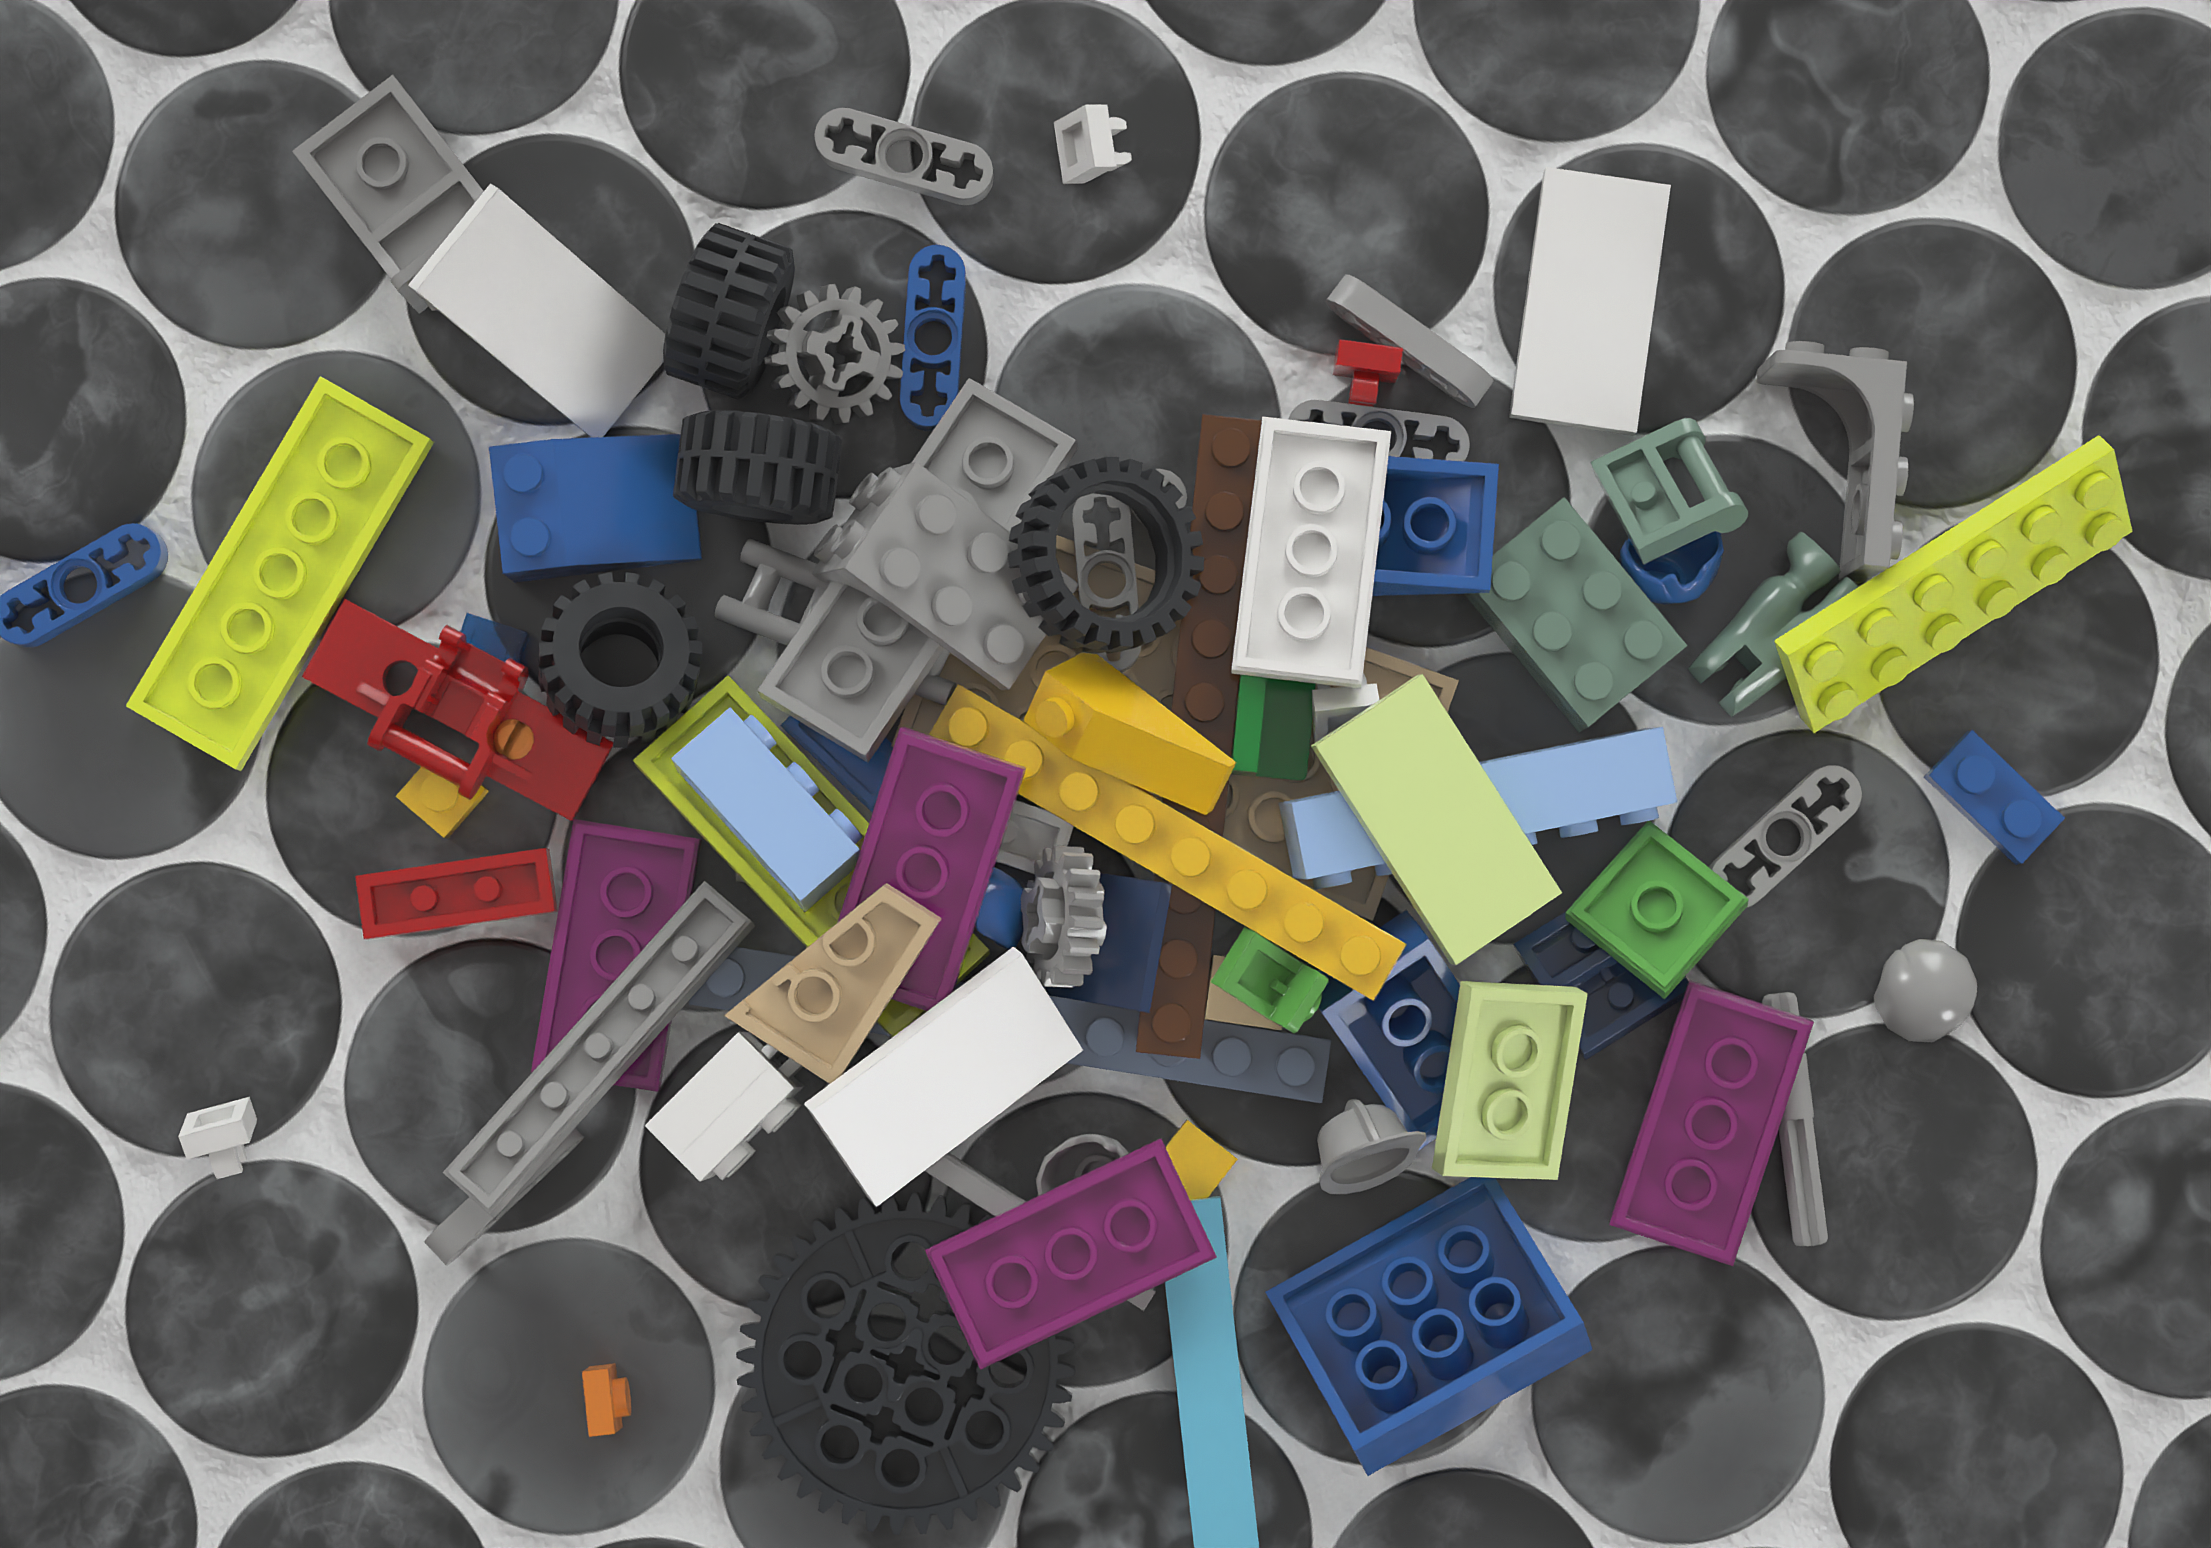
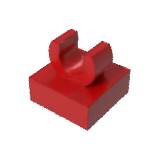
(1366, 366)

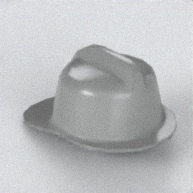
(1364, 1148)

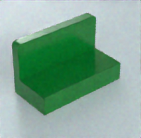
(1272, 728)

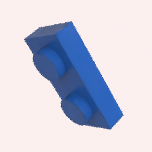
(1994, 797)

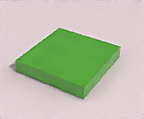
(1656, 909)

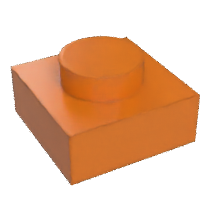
(605, 1399)

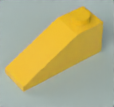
(1126, 733)

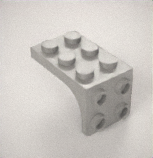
(391, 181)
(1875, 410)
(936, 567)

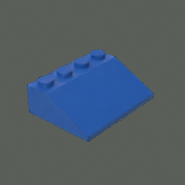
(1429, 1321)

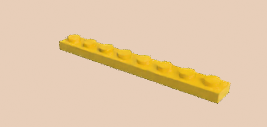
(1178, 848)

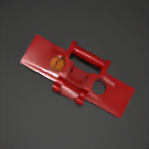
(469, 693)

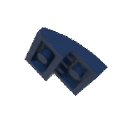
(1132, 945)
(1615, 998)

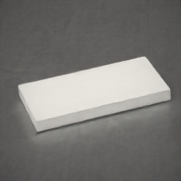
(1589, 301)
(542, 313)
(1311, 552)
(944, 1076)

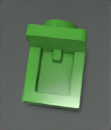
(1270, 981)

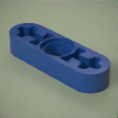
(952, 293)
(114, 548)

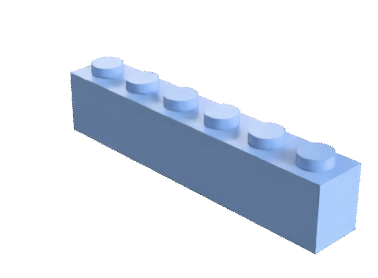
(1542, 789)

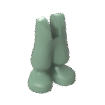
(1765, 617)

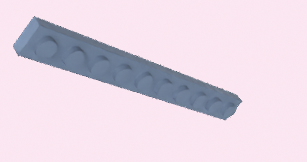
(1229, 1058)

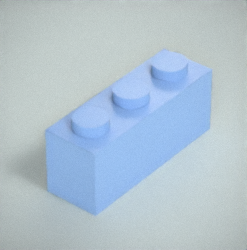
(769, 807)

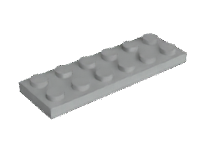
(857, 658)

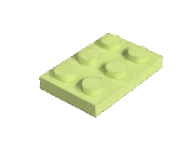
(1509, 1080)

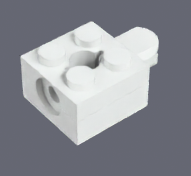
(727, 1106)

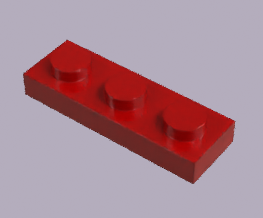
(456, 893)

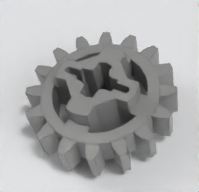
(844, 329)
(1063, 916)

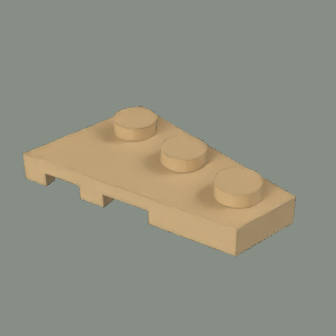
(839, 985)

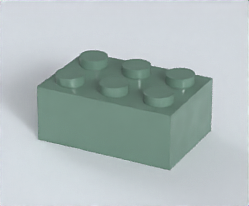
(1574, 616)

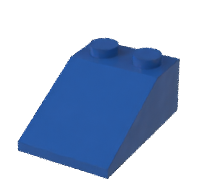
(590, 506)
(1436, 527)
(1405, 1032)

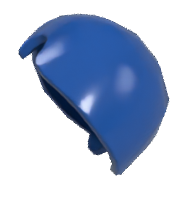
(1678, 574)
(1001, 911)

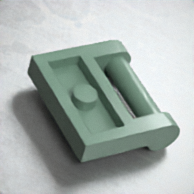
(1649, 499)

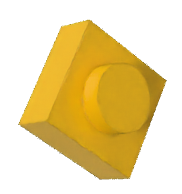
(438, 801)

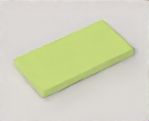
(1436, 819)

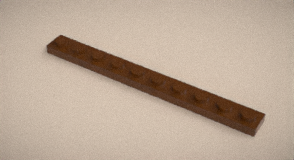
(1206, 701)

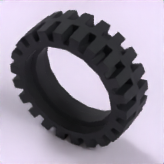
(1169, 537)

